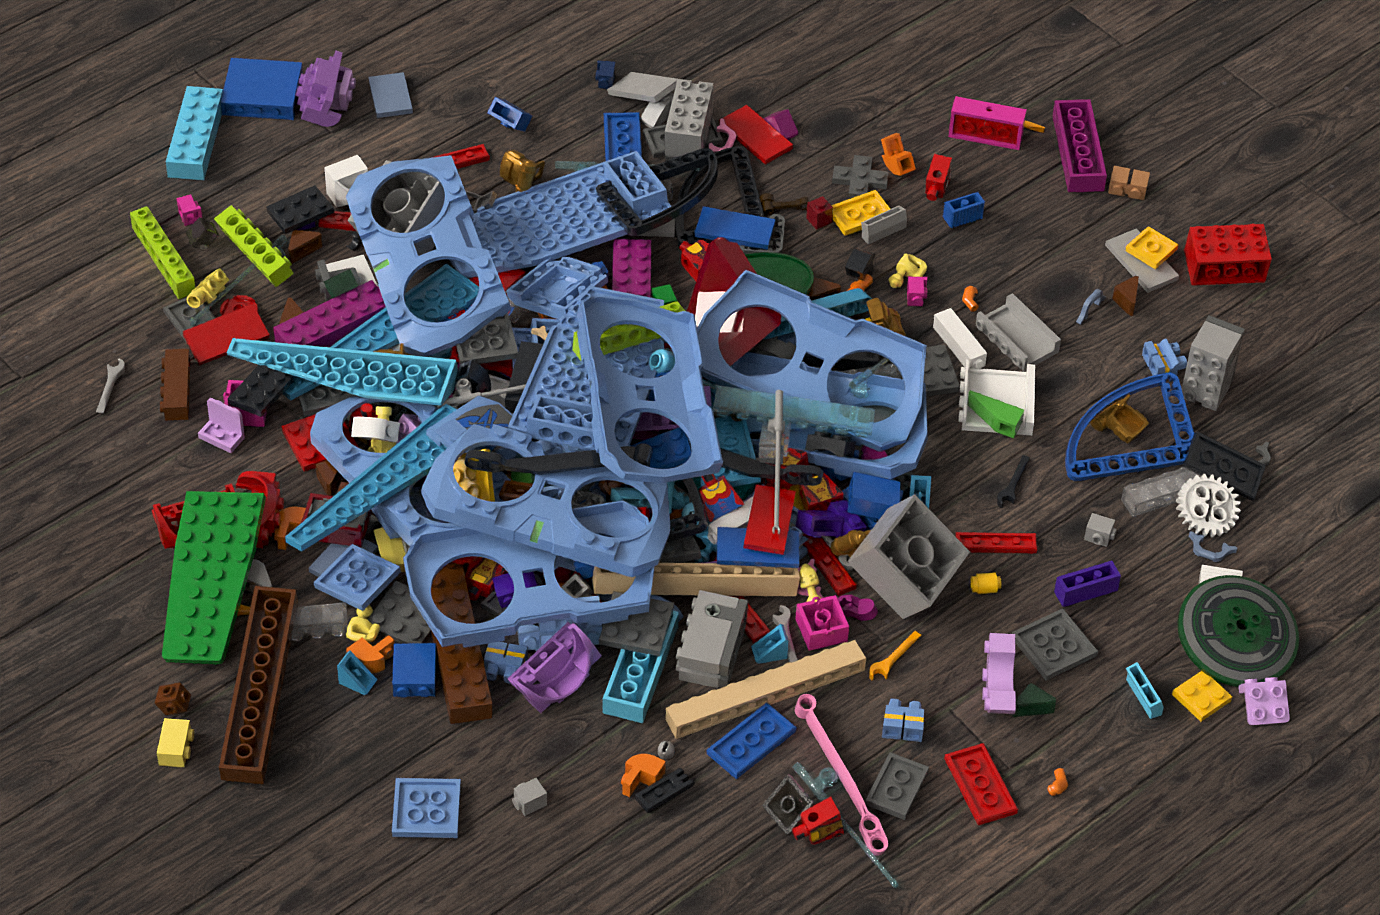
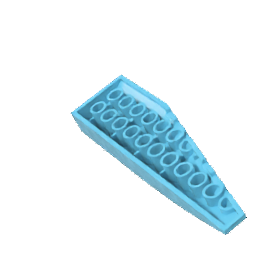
(356, 371)

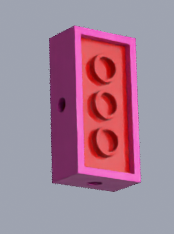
(987, 123)

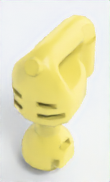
(907, 267)
(809, 581)
(361, 627)

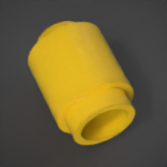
(985, 583)

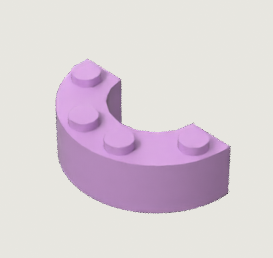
(999, 691)

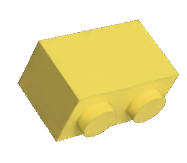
(174, 742)

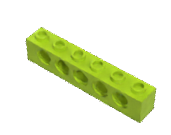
(254, 246)
(162, 252)
(625, 335)

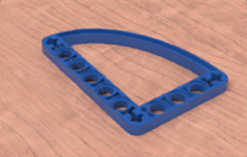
(1141, 456)

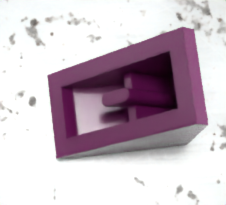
(783, 123)

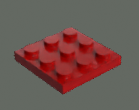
(299, 439)

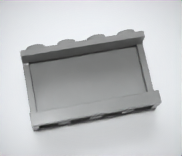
(1019, 333)

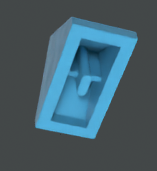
(921, 488)
(772, 646)
(354, 674)

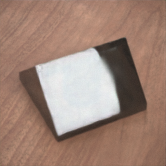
(787, 804)

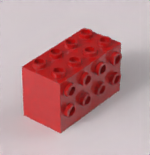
(1227, 254)

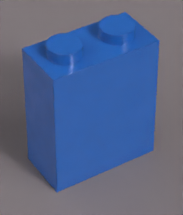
(872, 495)
(414, 670)

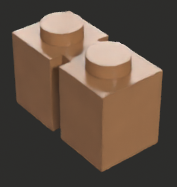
(1137, 187)

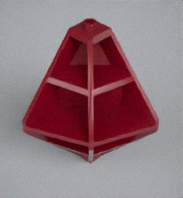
(719, 271)

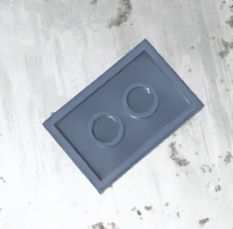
(390, 95)
(332, 553)

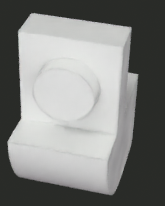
(375, 429)

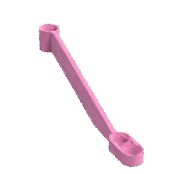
(843, 774)

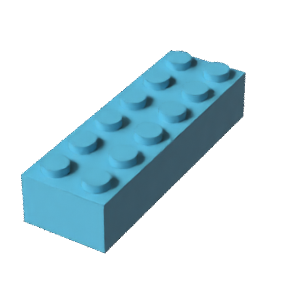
(194, 133)
(636, 679)

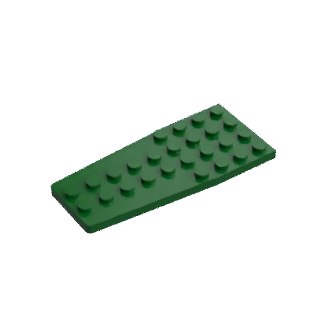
(210, 573)

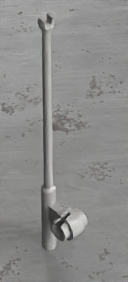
(464, 391)
(777, 427)

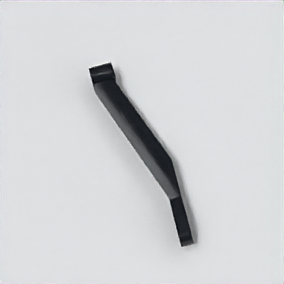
(551, 463)
(752, 468)

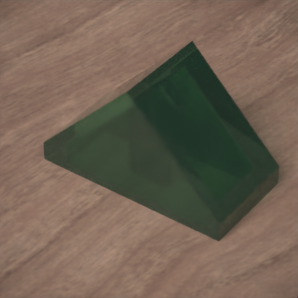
(341, 283)
(1034, 702)

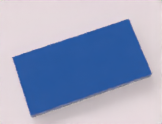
(621, 134)
(736, 227)
(731, 550)
(751, 740)

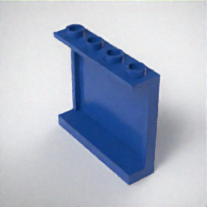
(261, 88)

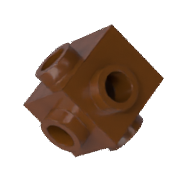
(172, 698)

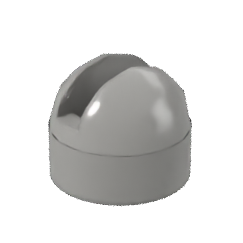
(669, 751)

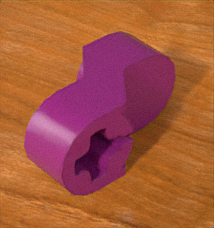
(858, 608)

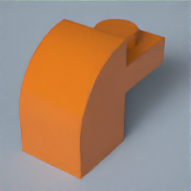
(895, 157)
(290, 519)
(373, 656)
(643, 769)

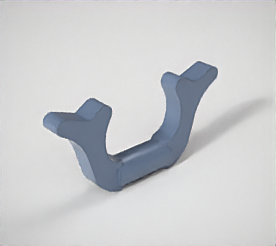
(1096, 298)
(1216, 557)

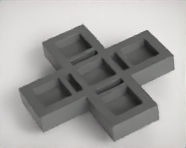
(860, 176)

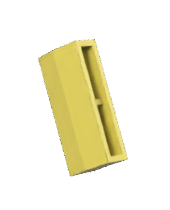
(390, 549)

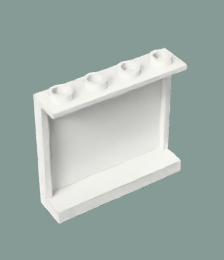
(1007, 386)

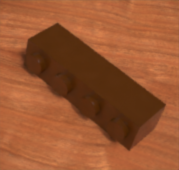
(176, 384)

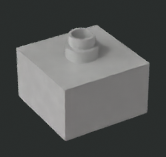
(407, 205)
(908, 557)

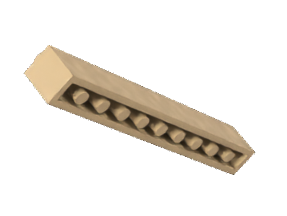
(709, 577)
(767, 687)

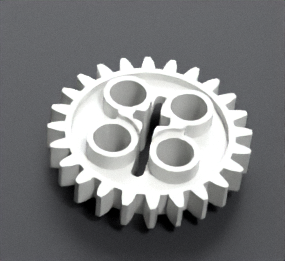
(1224, 509)

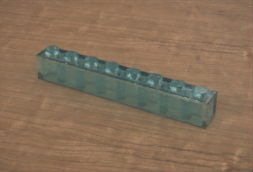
(795, 410)

